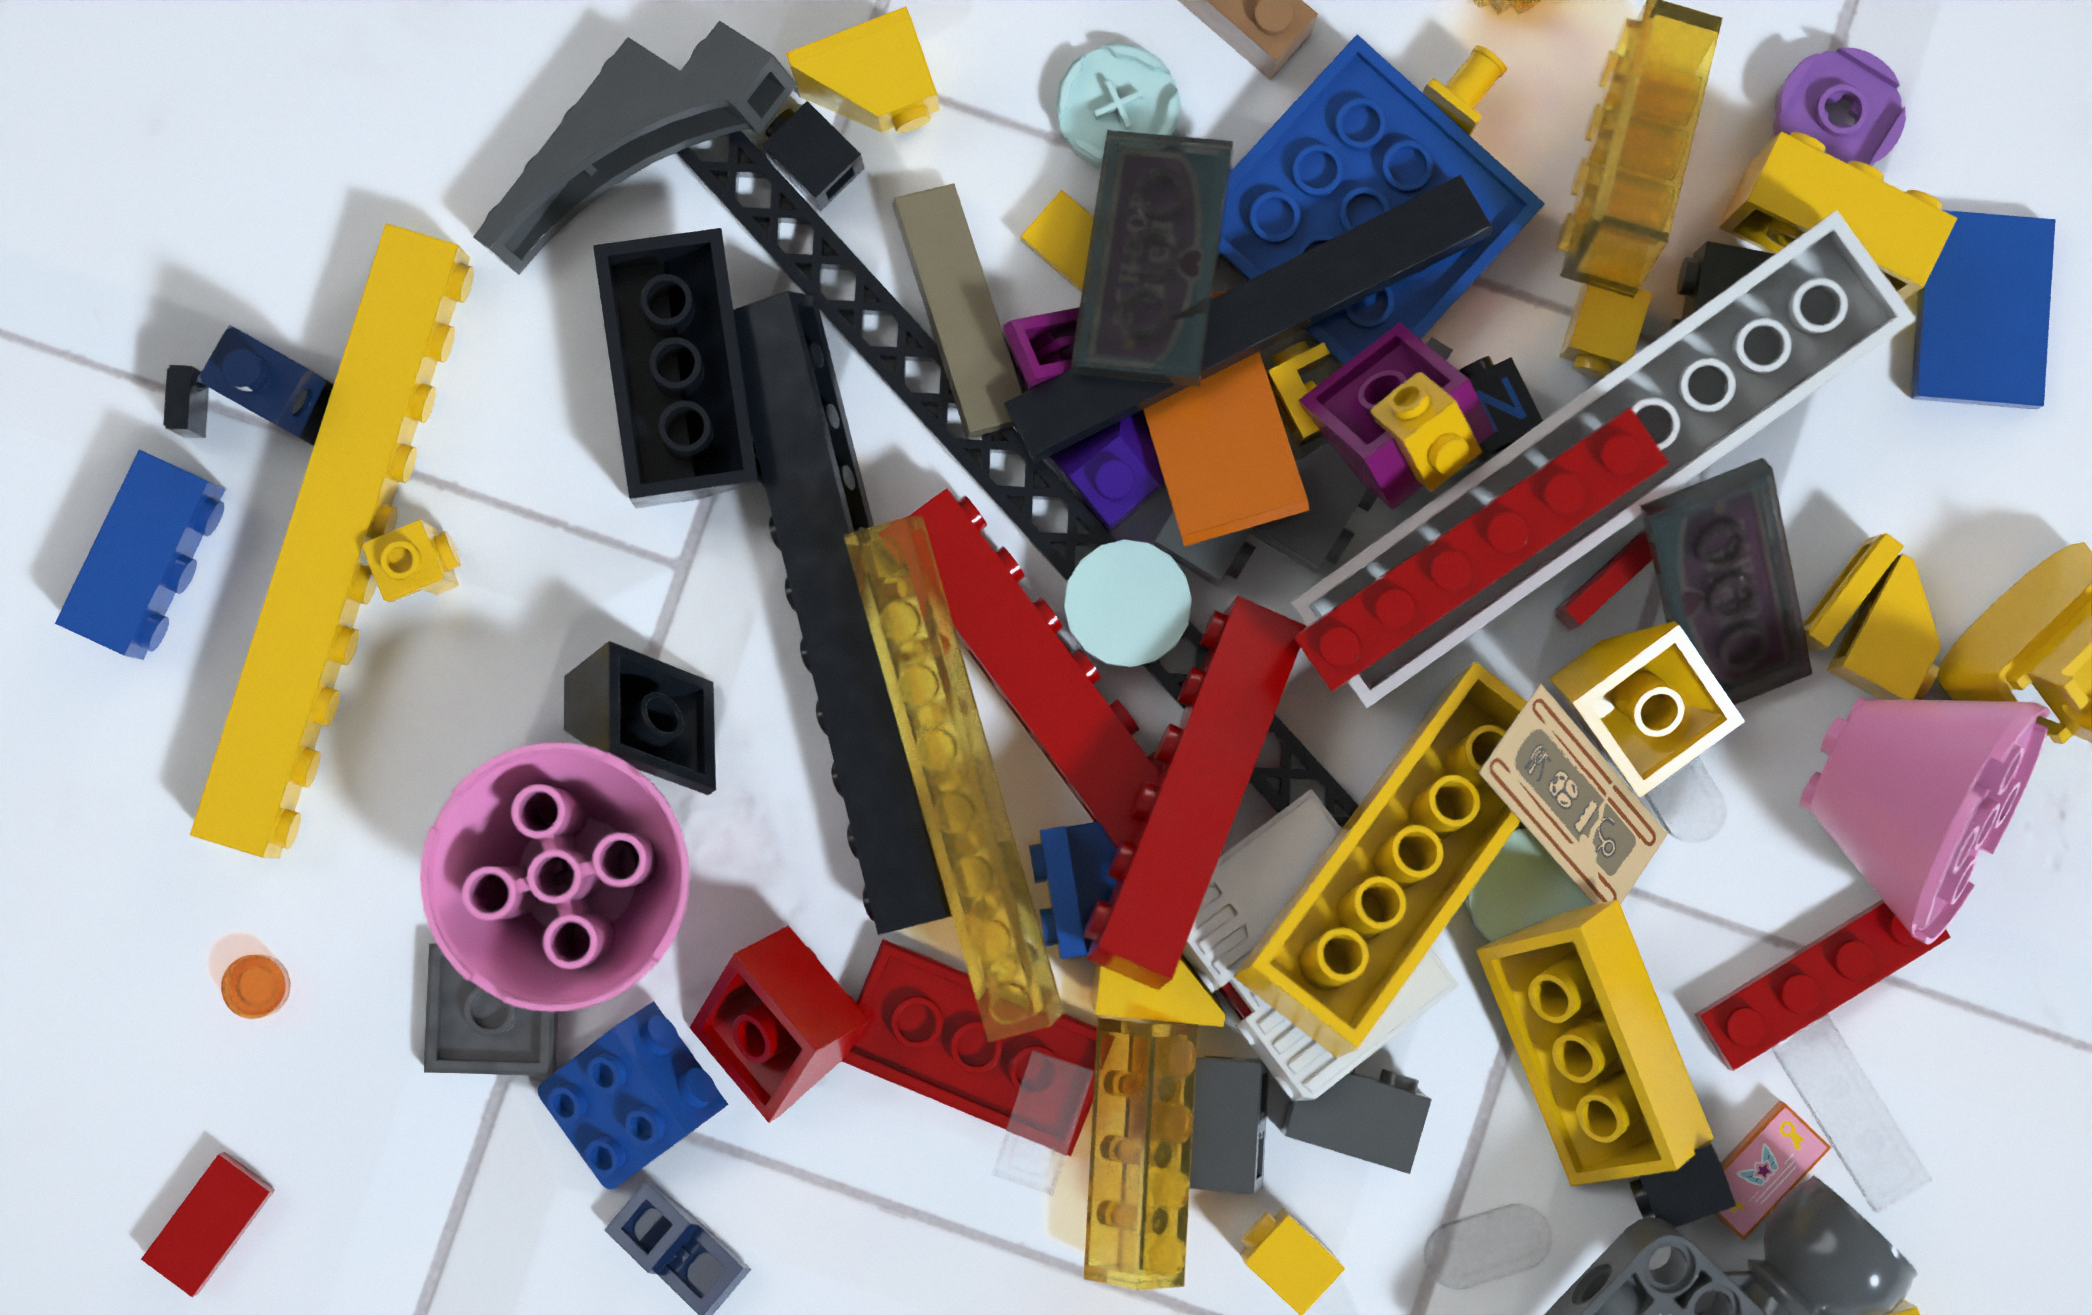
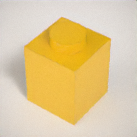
(1603, 330)
(1290, 1259)

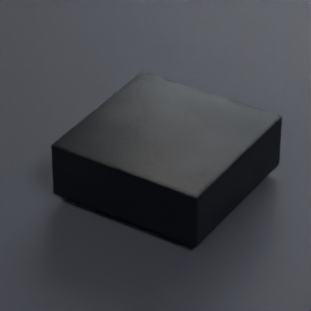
(185, 402)

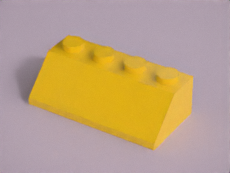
(1596, 1045)

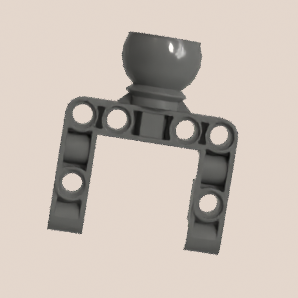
(1815, 1263)

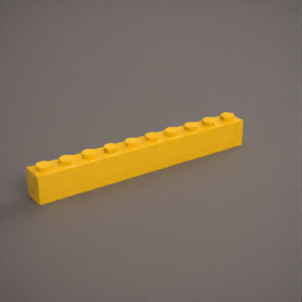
(321, 566)

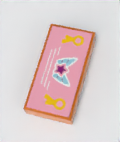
(1768, 1166)

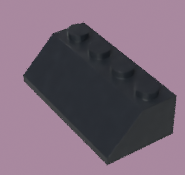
(675, 367)

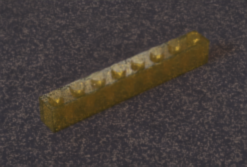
(954, 777)

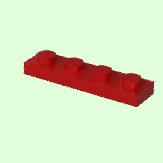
(1810, 984)

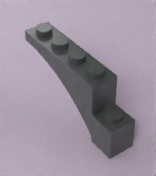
(626, 121)
(1303, 537)

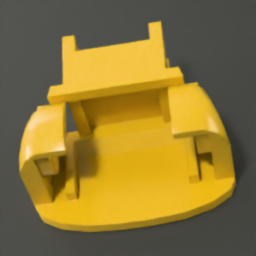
(2037, 637)

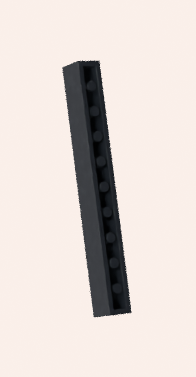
(814, 500)

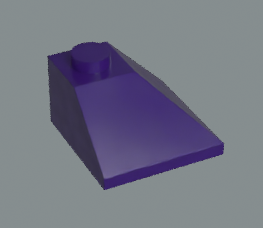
(1113, 470)

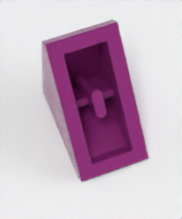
(1042, 345)

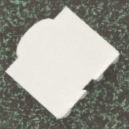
(1240, 905)

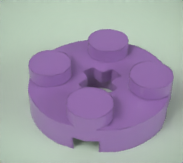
(1848, 75)

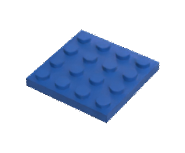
(1347, 155)

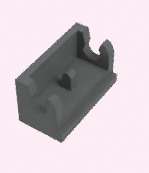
(1229, 1124)

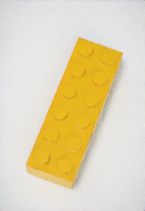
(1391, 872)

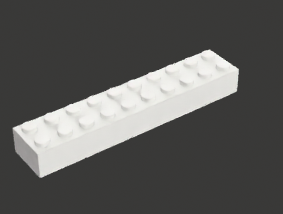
(1695, 393)

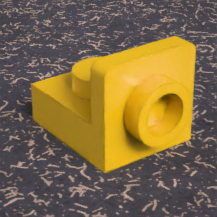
(1289, 387)

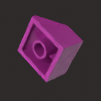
(1345, 400)

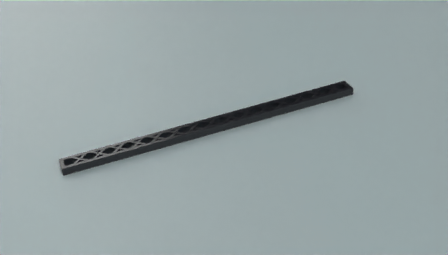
(957, 448)

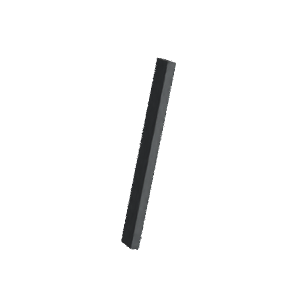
(1267, 311)

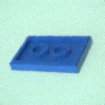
(1986, 314)

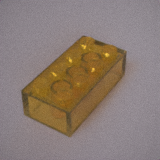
(1638, 146)

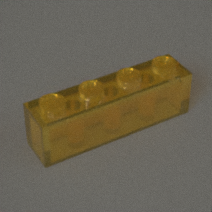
(1140, 1153)

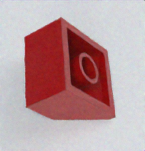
(777, 1021)

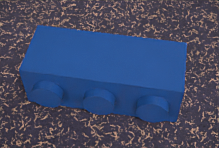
(142, 557)

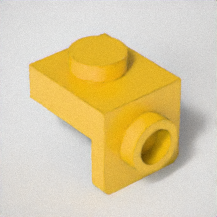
(1427, 430)
(413, 561)

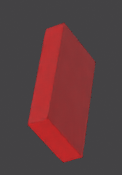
(1605, 582)
(208, 1224)

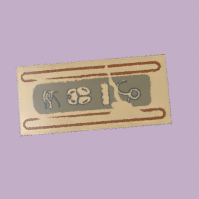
(1573, 800)

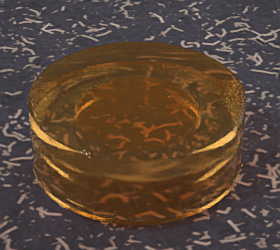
(255, 986)

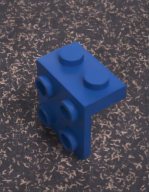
(1076, 871)
(630, 1096)

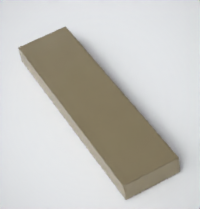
(958, 307)

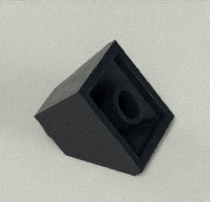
(644, 715)

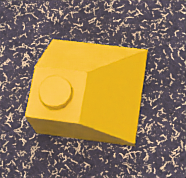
(869, 74)
(1647, 702)

